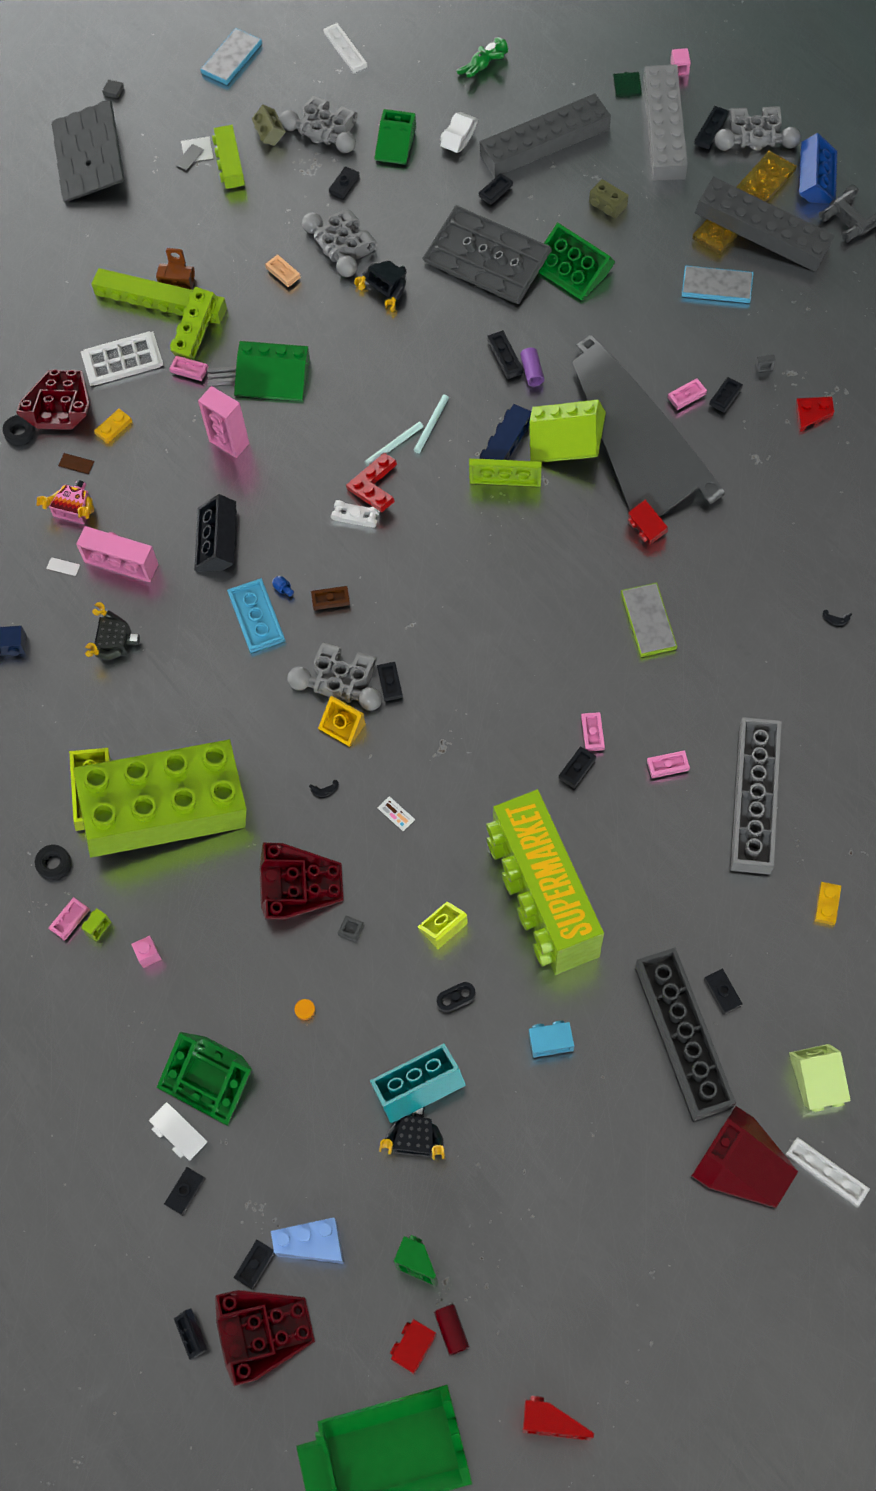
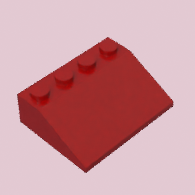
(548, 1420)

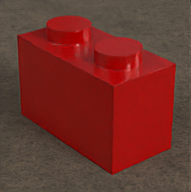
(647, 522)
(413, 1346)

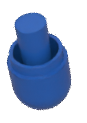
(282, 585)

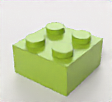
(96, 924)

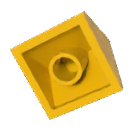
(342, 721)

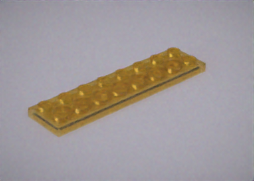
(760, 182)

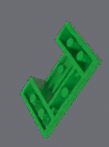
(205, 1076)

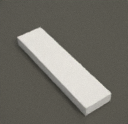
(345, 48)
(827, 1172)

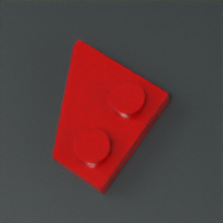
(813, 410)

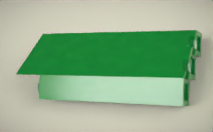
(389, 1447)

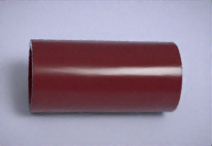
(451, 1329)

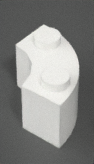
(459, 132)
(177, 1131)

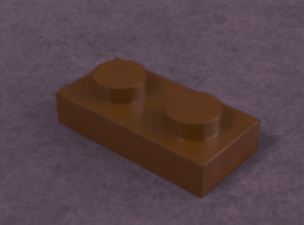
(330, 598)

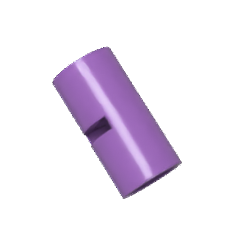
(532, 367)

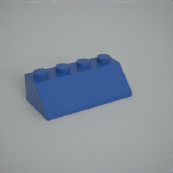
(818, 170)

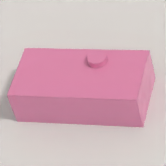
(223, 421)
(117, 553)

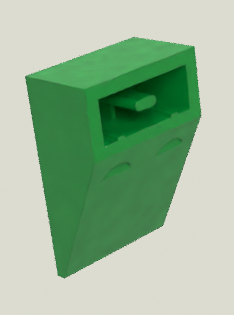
(395, 136)

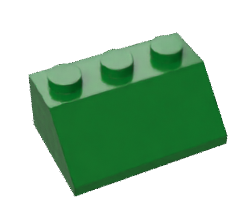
(414, 1260)

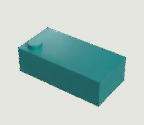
(417, 1083)

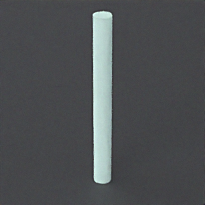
(431, 423)
(395, 442)

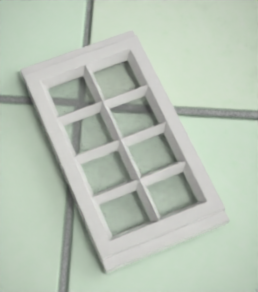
(121, 358)

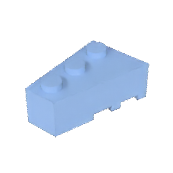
(309, 1241)

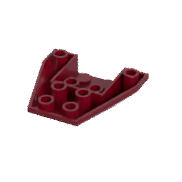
(56, 400)
(297, 881)
(746, 1162)
(260, 1331)

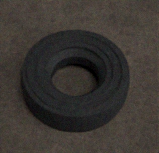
(20, 439)
(44, 854)

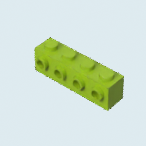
(229, 156)
(194, 323)

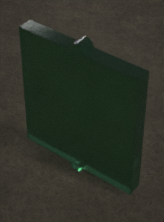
(627, 84)

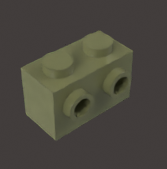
(268, 125)
(608, 198)

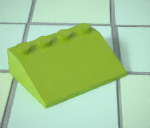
(566, 431)

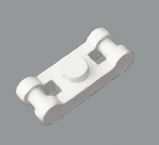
(355, 514)

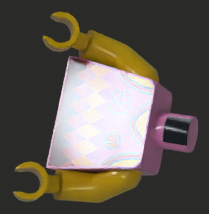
(69, 503)

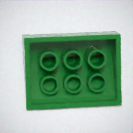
(574, 262)
(271, 371)

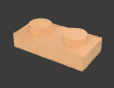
(282, 270)

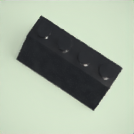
(215, 534)

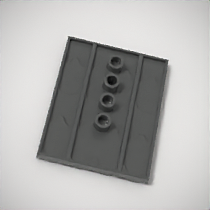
(87, 151)
(487, 254)

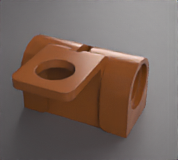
(176, 271)

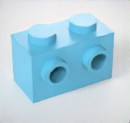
(551, 1039)

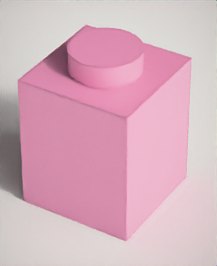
(681, 58)
(146, 951)

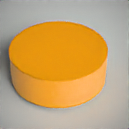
(304, 1009)

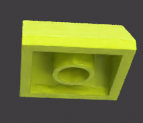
(443, 924)

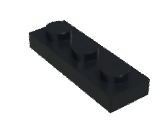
(711, 126)
(505, 354)

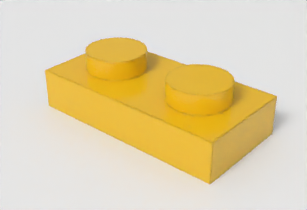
(113, 426)
(827, 903)

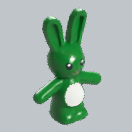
(481, 59)

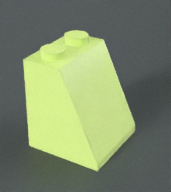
(820, 1077)

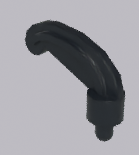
(836, 620)
(324, 791)

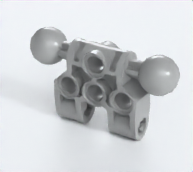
(322, 124)
(756, 130)
(338, 241)
(348, 686)

